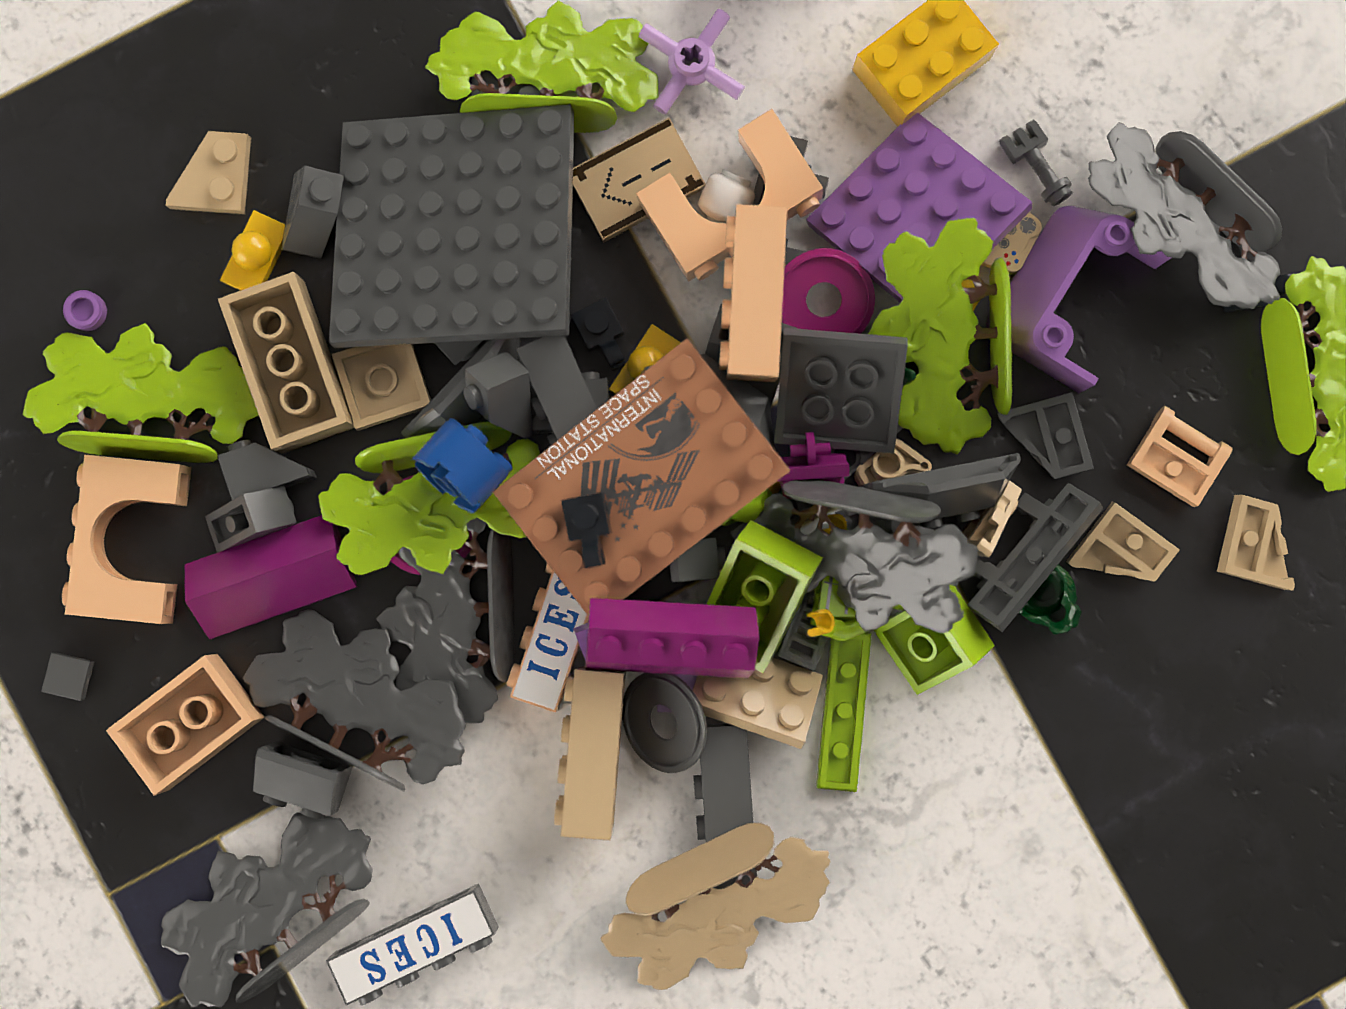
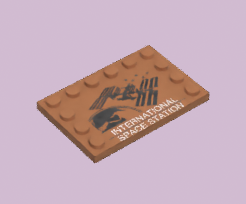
(672, 469)

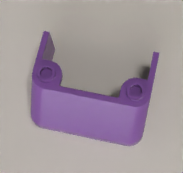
(1046, 276)

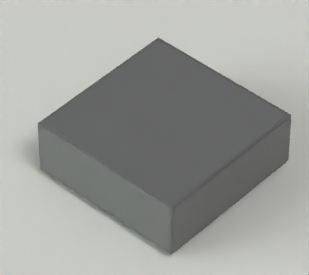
(67, 676)

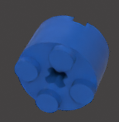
(462, 465)

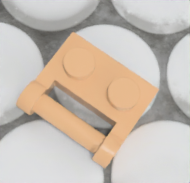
(1172, 466)

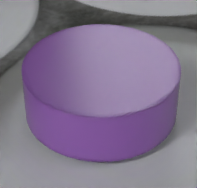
(85, 310)

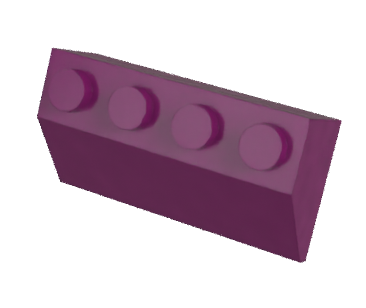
(672, 638)

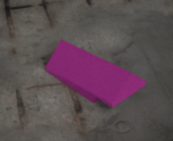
(266, 577)

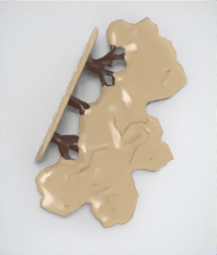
(712, 920)

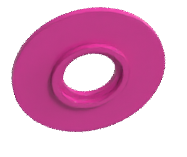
(834, 268)

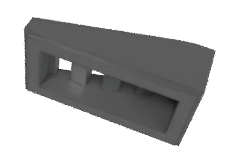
(818, 646)

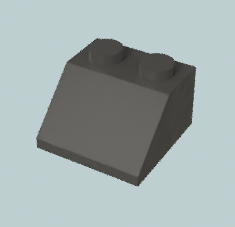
(300, 778)

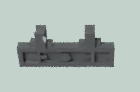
(1051, 535)

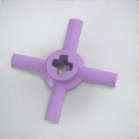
(696, 72)

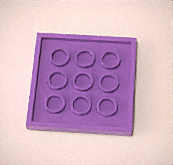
(914, 186)

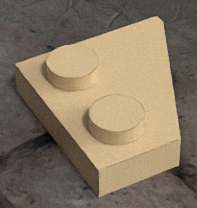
(215, 176)
(987, 530)
(1255, 544)
(1123, 547)

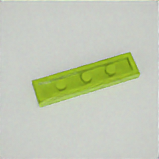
(843, 713)

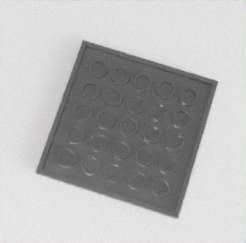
(454, 228)

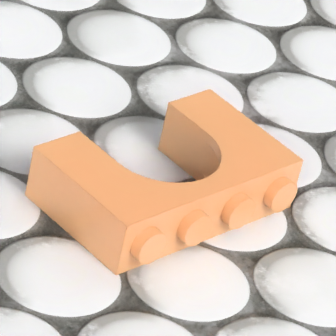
(700, 243)
(93, 583)

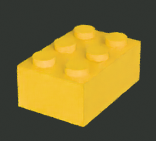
(924, 57)

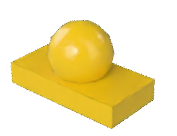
(254, 252)
(649, 351)

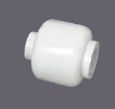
(722, 195)

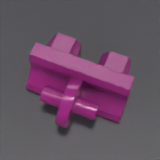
(813, 462)

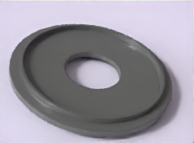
(691, 734)

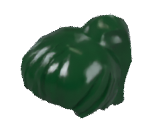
(1054, 603)

